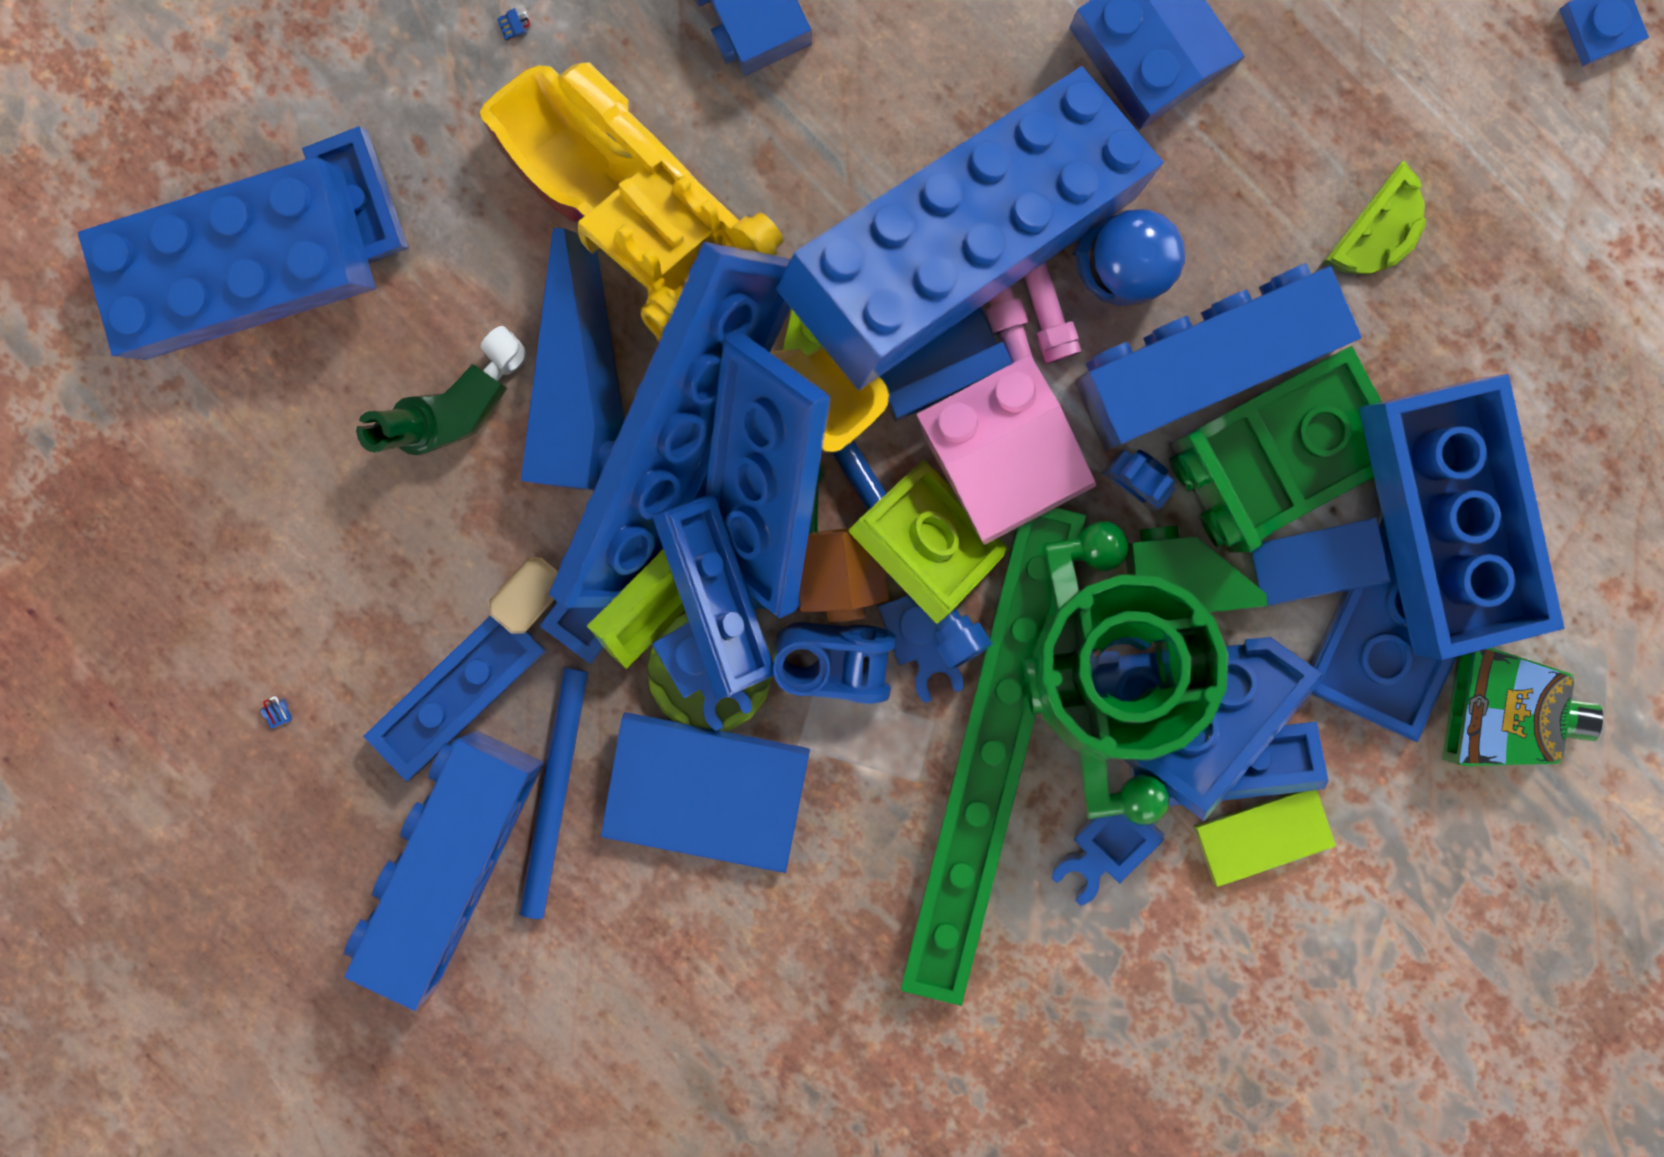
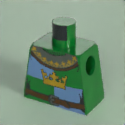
(1513, 712)

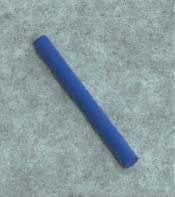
(553, 793)

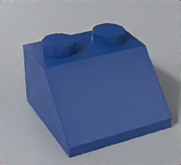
(1154, 50)

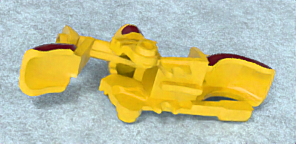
(643, 208)

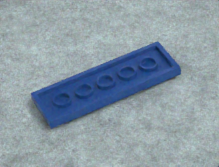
(669, 428)

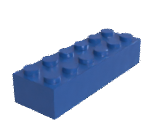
(967, 227)

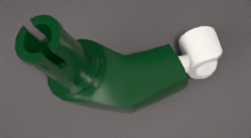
(438, 420)

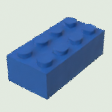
(226, 259)
(1226, 353)
(1461, 517)
(443, 869)

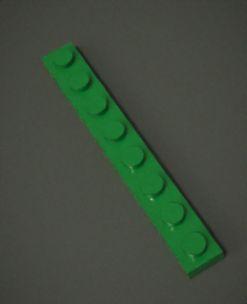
(985, 772)

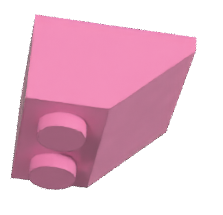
(1006, 449)

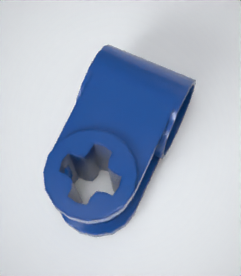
(839, 661)

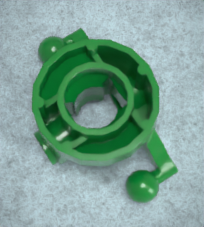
(1133, 613)

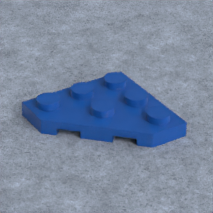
(1261, 696)

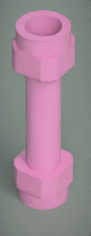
(1057, 339)

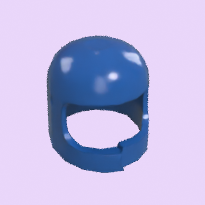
(1135, 256)

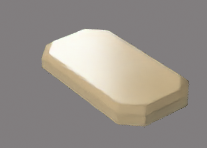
(523, 596)

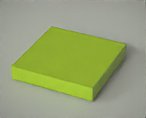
(927, 542)

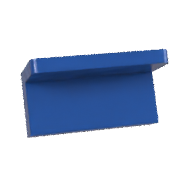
(945, 366)

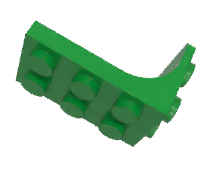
(1279, 453)

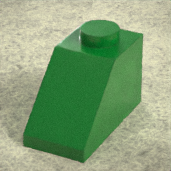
(1194, 568)

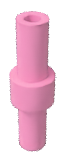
(1007, 319)

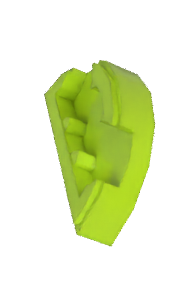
(1384, 228)

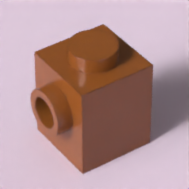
(840, 577)

